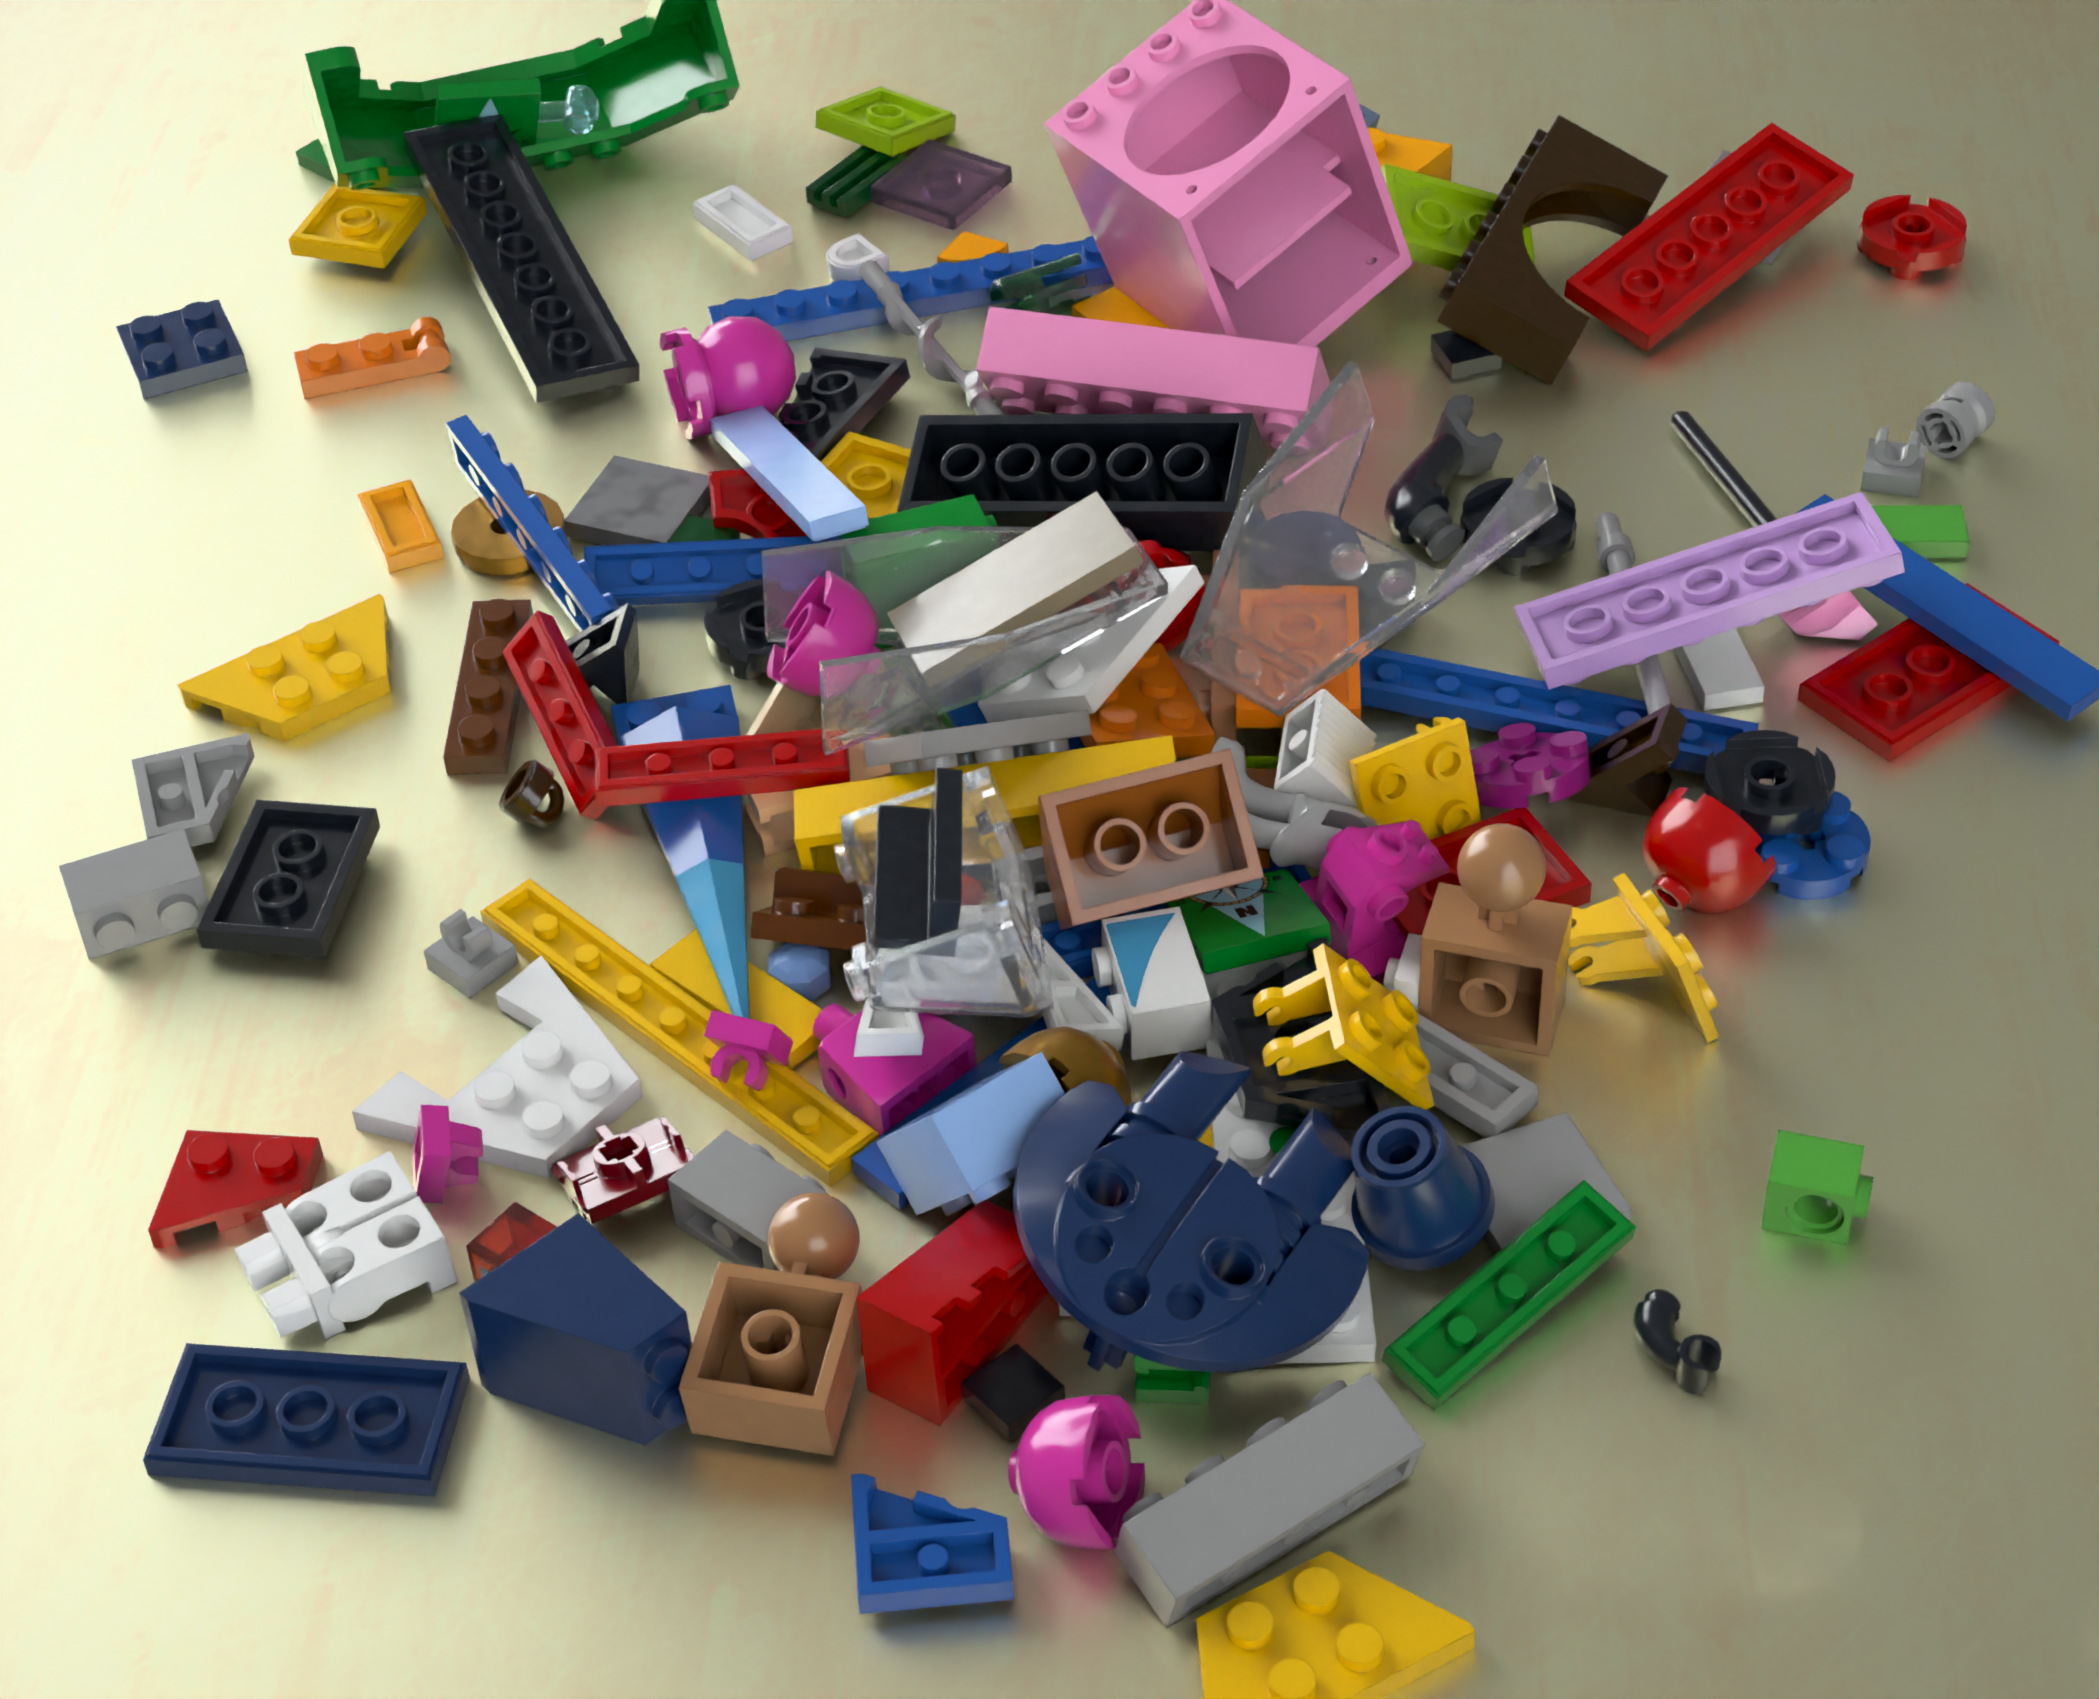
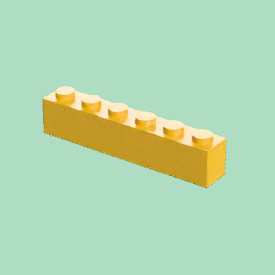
(1018, 780)

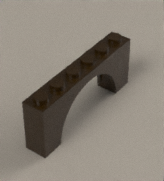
(1500, 294)

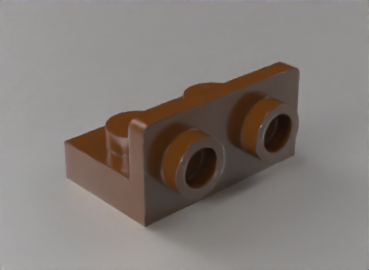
(812, 910)

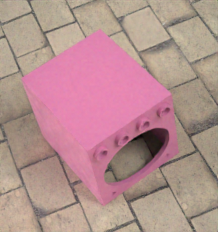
(1232, 181)

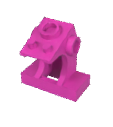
(1368, 881)

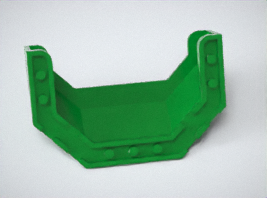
(647, 80)

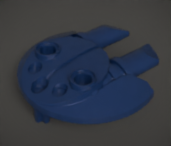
(1170, 1244)

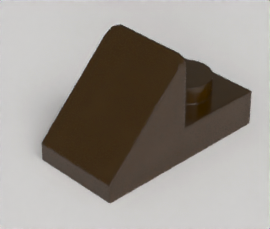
(1632, 764)

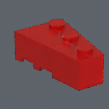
(947, 1312)

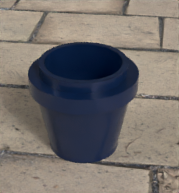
(1417, 1191)

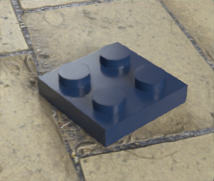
(181, 348)

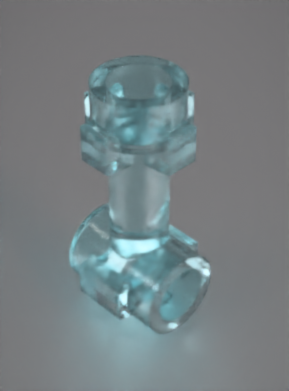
(576, 111)

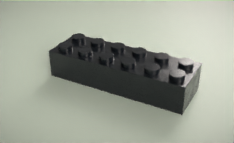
(1157, 473)

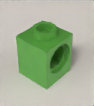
(1815, 1187)

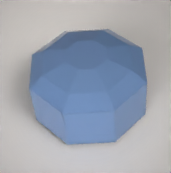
(801, 968)

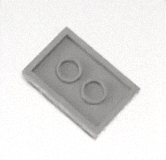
(977, 743)

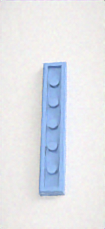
(789, 473)

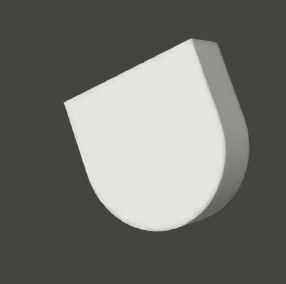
(849, 254)

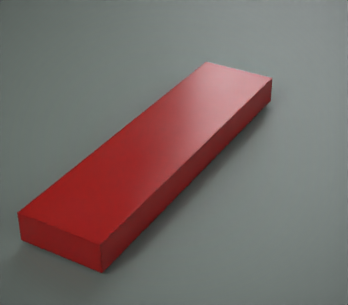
(560, 706)
(716, 768)

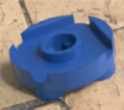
(1827, 870)

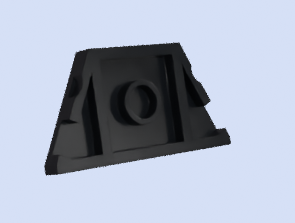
(1337, 1089)

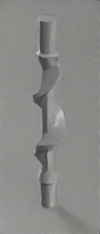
(931, 353)

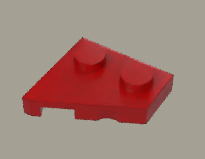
(232, 1180)

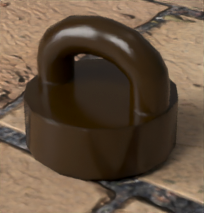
(526, 793)

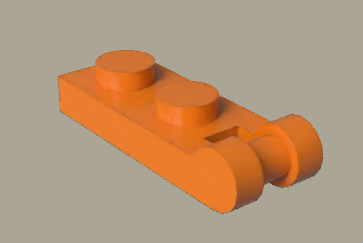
(373, 359)

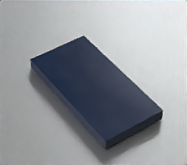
(308, 1419)

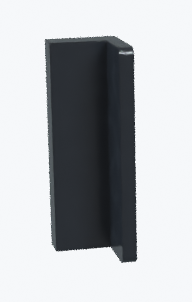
(919, 867)

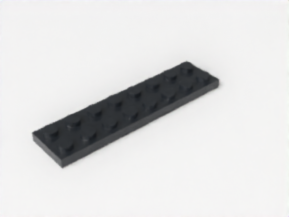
(521, 259)

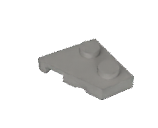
(192, 787)

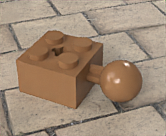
(1492, 950)
(783, 1344)

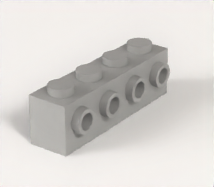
(1266, 1497)

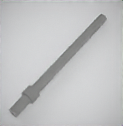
(1616, 555)

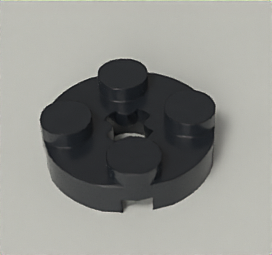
(1540, 546)
(733, 633)
(1800, 789)

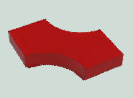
(744, 505)

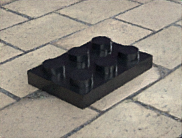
(289, 878)

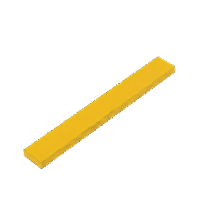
(672, 1028)

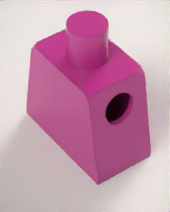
(889, 1087)

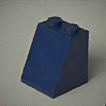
(580, 1335)

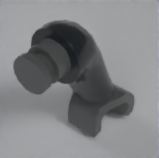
(1417, 501)

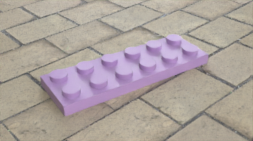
(1708, 590)

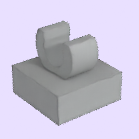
(1894, 465)
(469, 954)

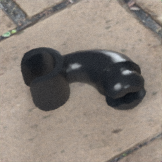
(1691, 1358)

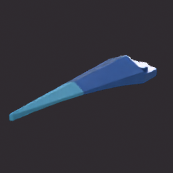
(700, 835)

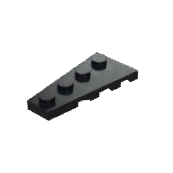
(840, 396)

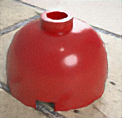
(1703, 855)

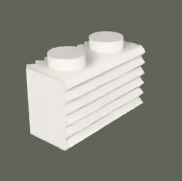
(1317, 750)

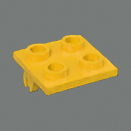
(1420, 780)
(1640, 950)
(1367, 1026)

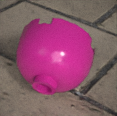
(824, 624)
(1078, 1470)

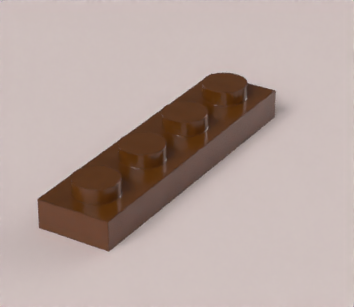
(486, 691)

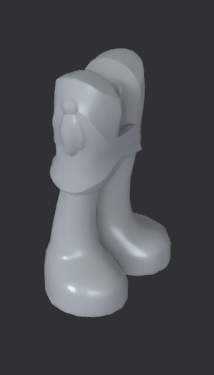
(1289, 823)

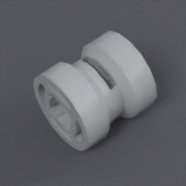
(1955, 419)

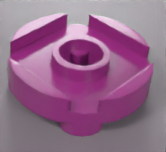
(1530, 765)

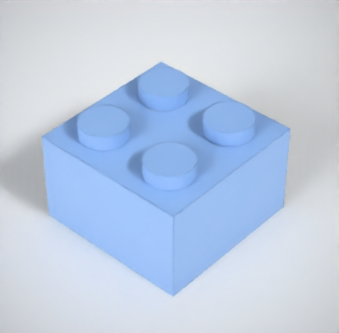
(972, 1140)

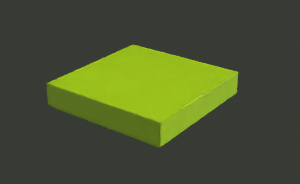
(885, 121)

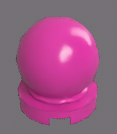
(727, 370)

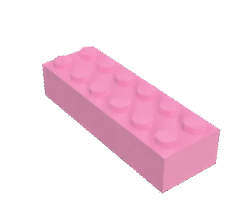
(1127, 368)

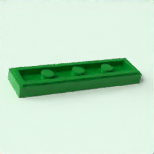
(1508, 1294)

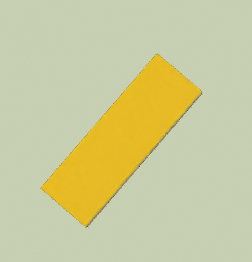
(769, 1000)

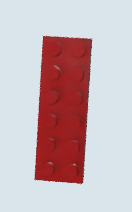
(1708, 236)

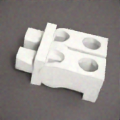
(346, 1250)

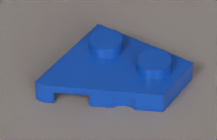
(926, 1551)

